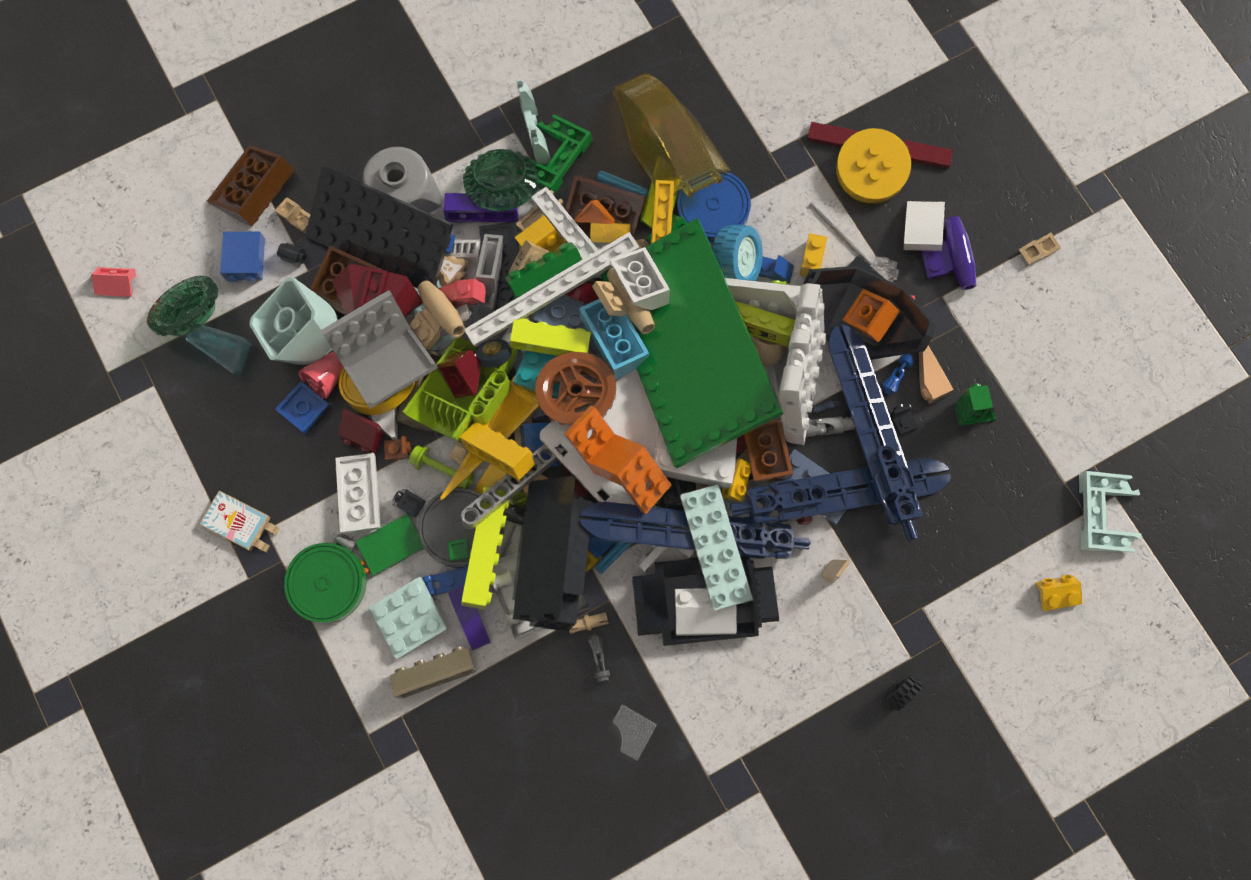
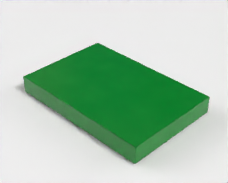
(390, 544)

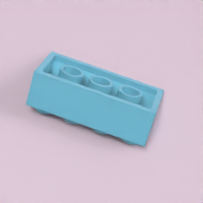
(614, 338)

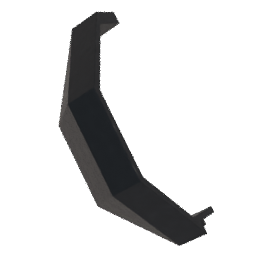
(840, 288)

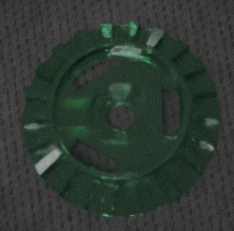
(506, 193)
(183, 307)

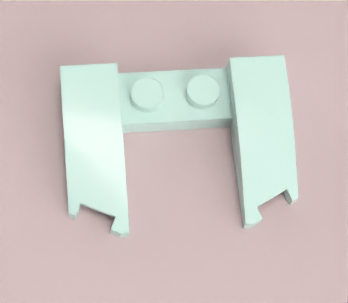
(530, 112)
(1095, 536)

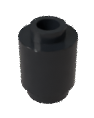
(291, 254)

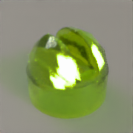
(521, 502)

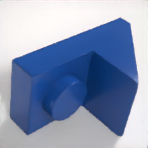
(776, 269)

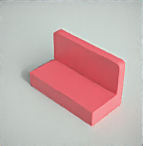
(113, 281)

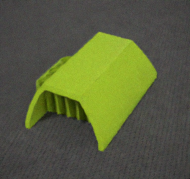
(452, 416)

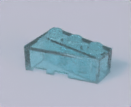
(222, 347)

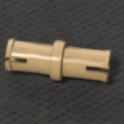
(590, 622)

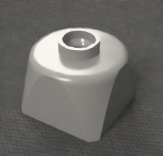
(404, 176)

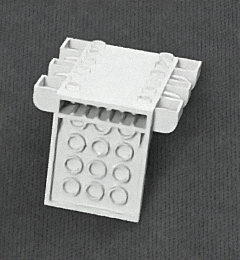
(805, 344)

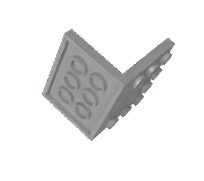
(378, 349)

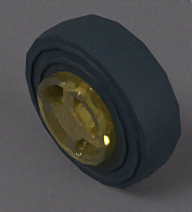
(493, 353)

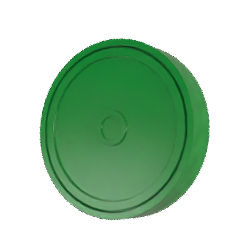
(325, 583)

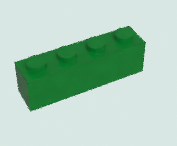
(543, 269)

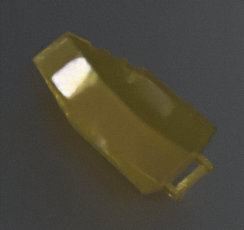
(667, 136)

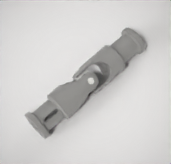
(837, 426)

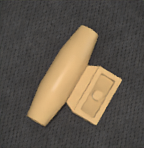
(618, 303)
(437, 315)

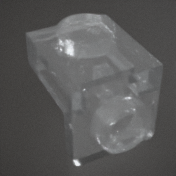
(886, 266)

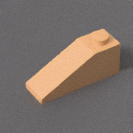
(933, 380)

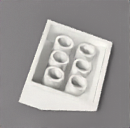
(709, 469)

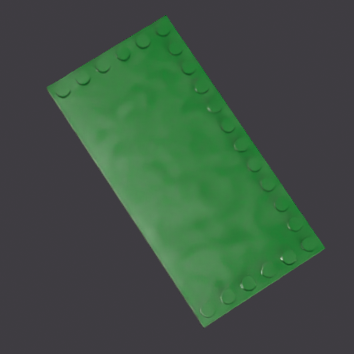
(701, 358)

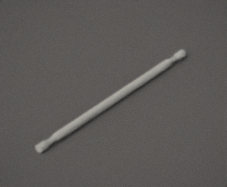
(840, 233)

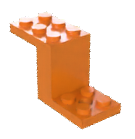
(618, 459)

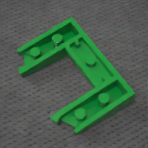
(574, 141)

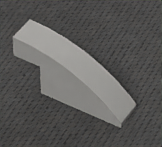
(489, 268)

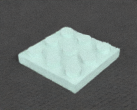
(408, 618)

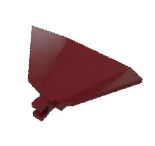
(362, 284)

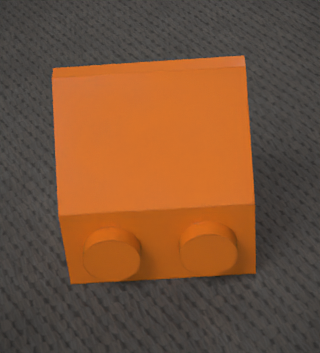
(871, 315)

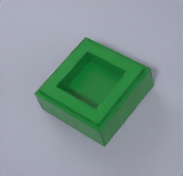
(458, 549)

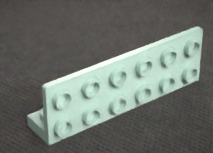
(716, 547)

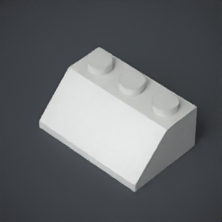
(641, 279)
(696, 614)

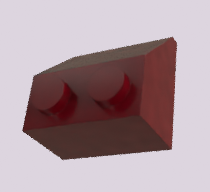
(461, 373)
(360, 432)

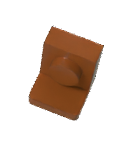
(397, 449)

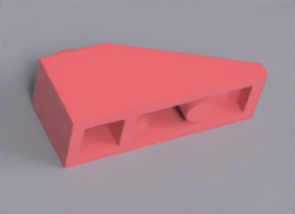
(465, 292)

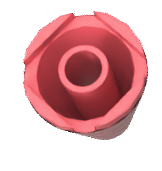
(322, 374)

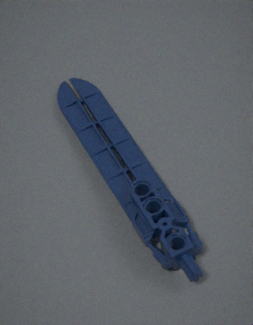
(883, 484)
(809, 506)
(754, 547)

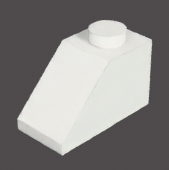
(388, 422)

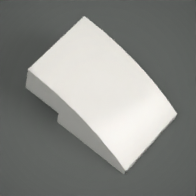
(924, 226)

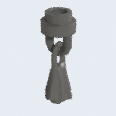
(596, 644)

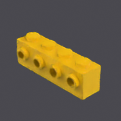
(497, 450)

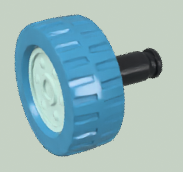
(739, 252)

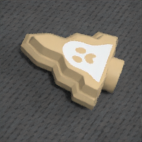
(453, 270)

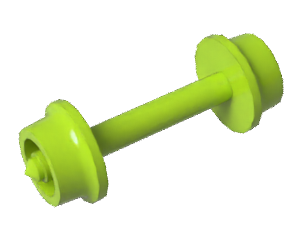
(419, 457)

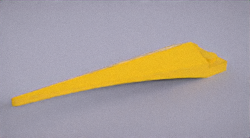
(511, 414)

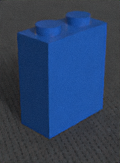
(242, 256)

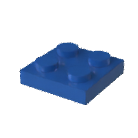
(302, 407)

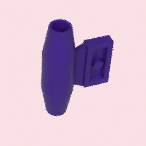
(955, 256)

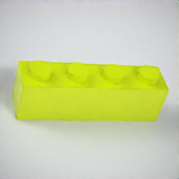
(547, 338)

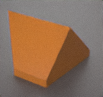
(594, 213)

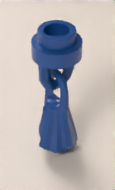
(891, 384)

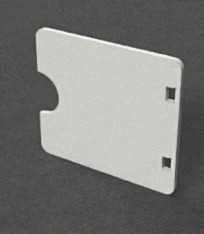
(629, 418)

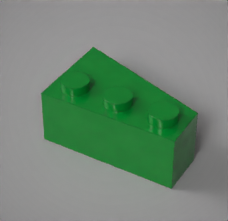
(975, 406)

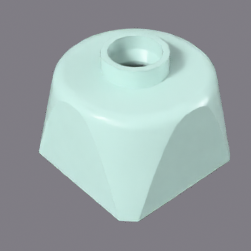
(292, 324)

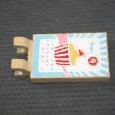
(237, 522)

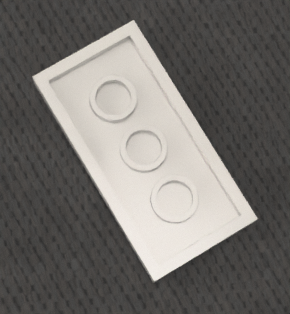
(357, 493)

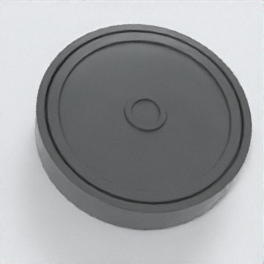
(442, 523)

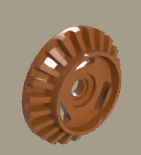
(566, 371)

